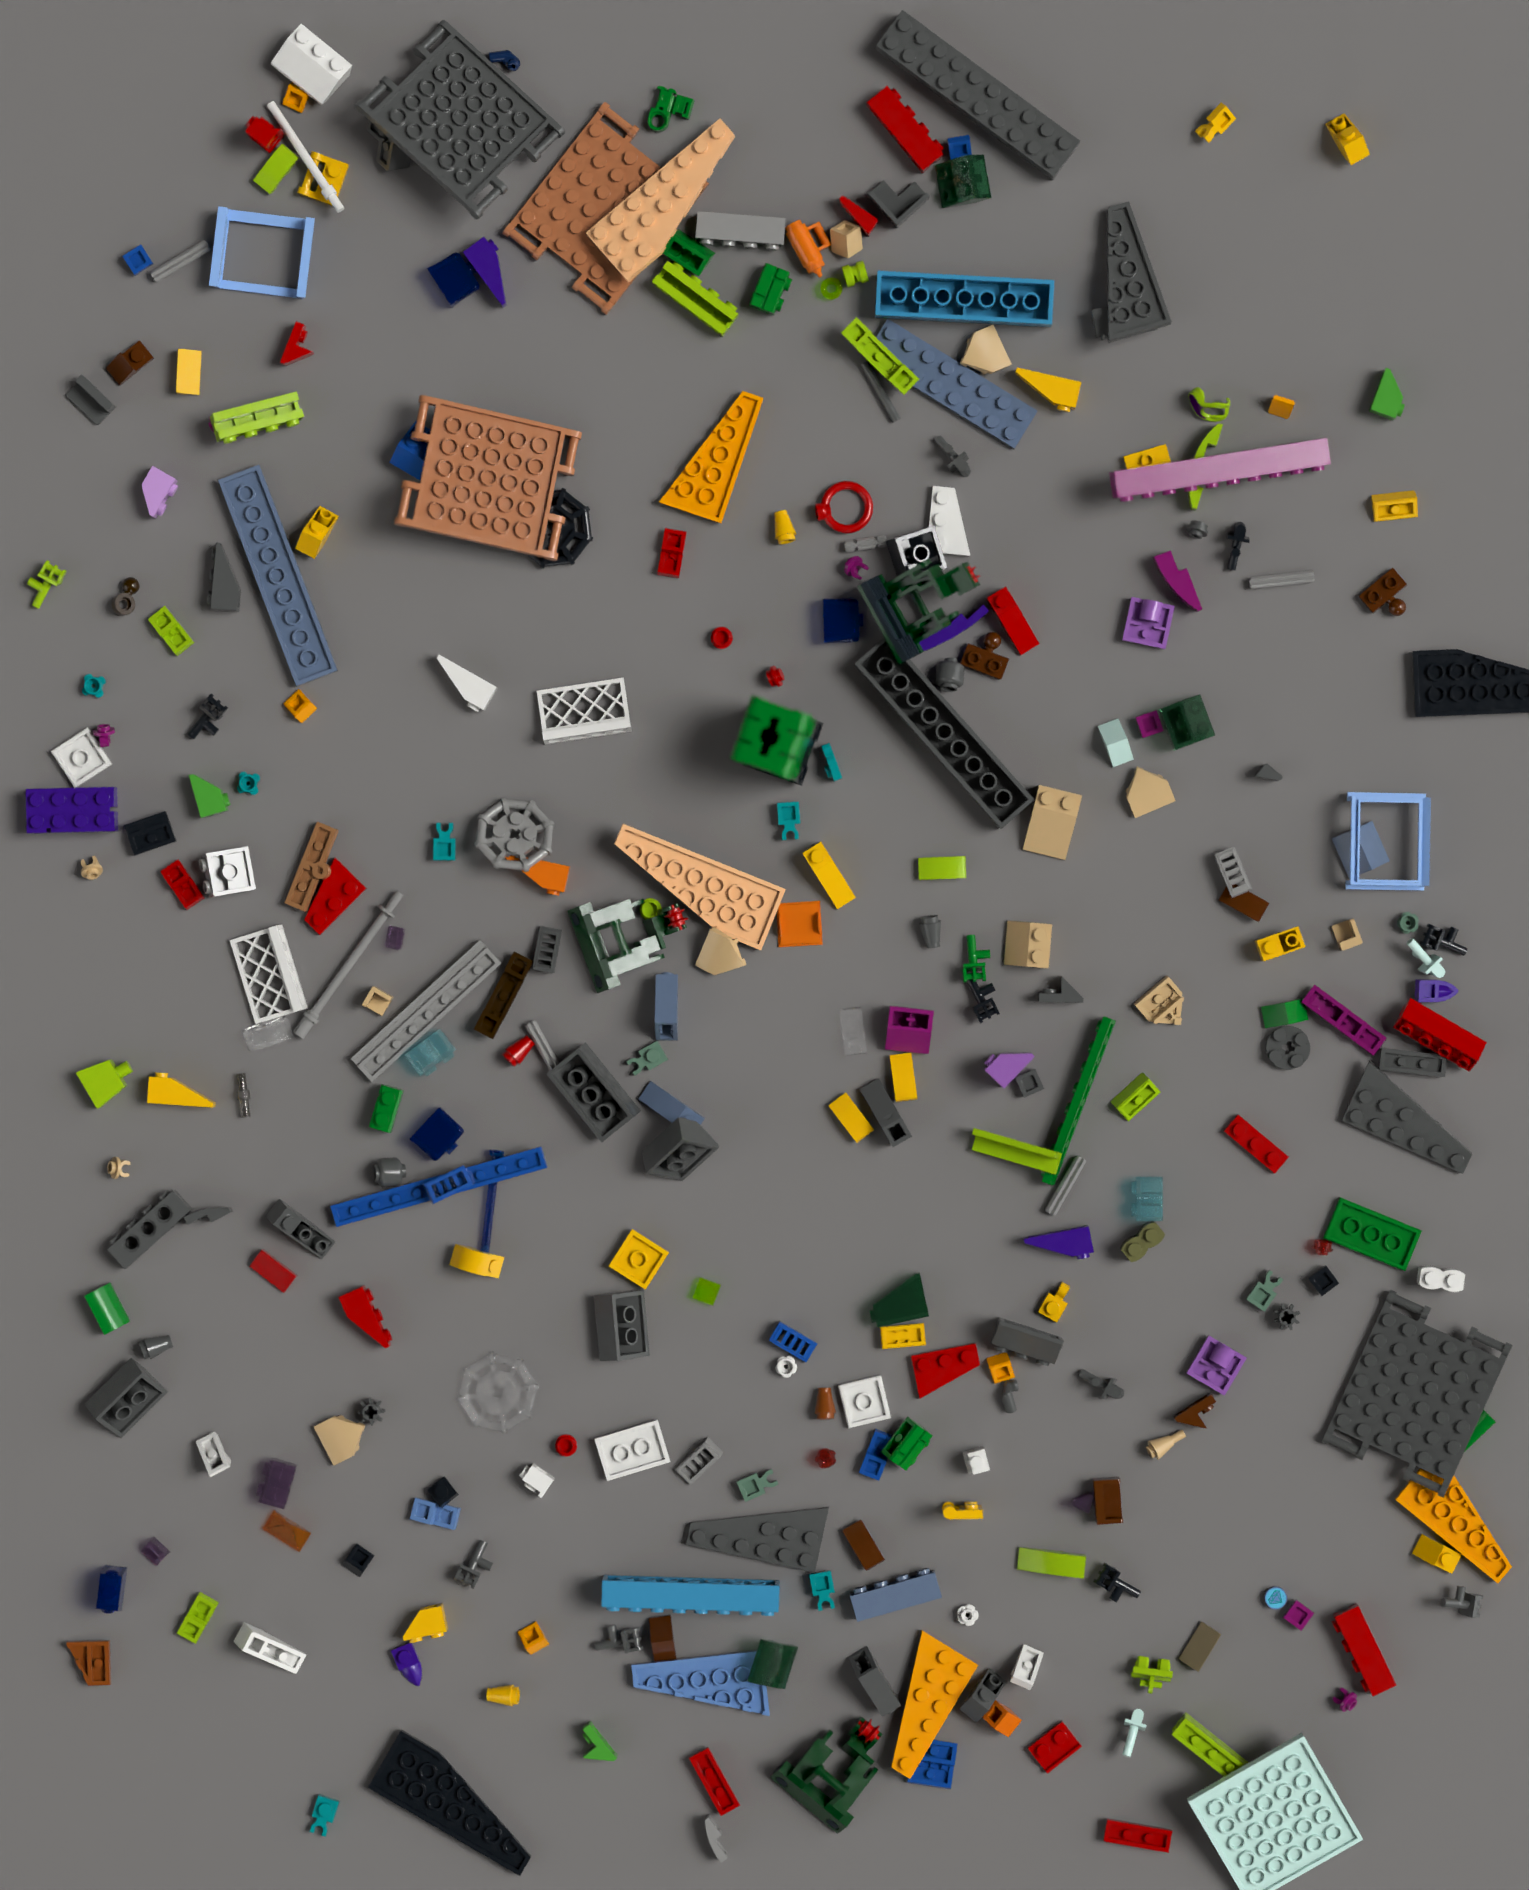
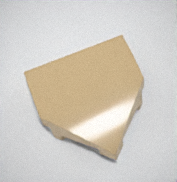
(985, 352)
(1148, 792)
(719, 953)
(1162, 1003)
(339, 1437)

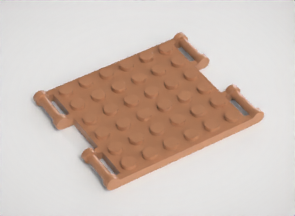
(577, 194)
(488, 477)

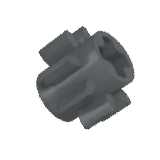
(1280, 1314)
(367, 1416)

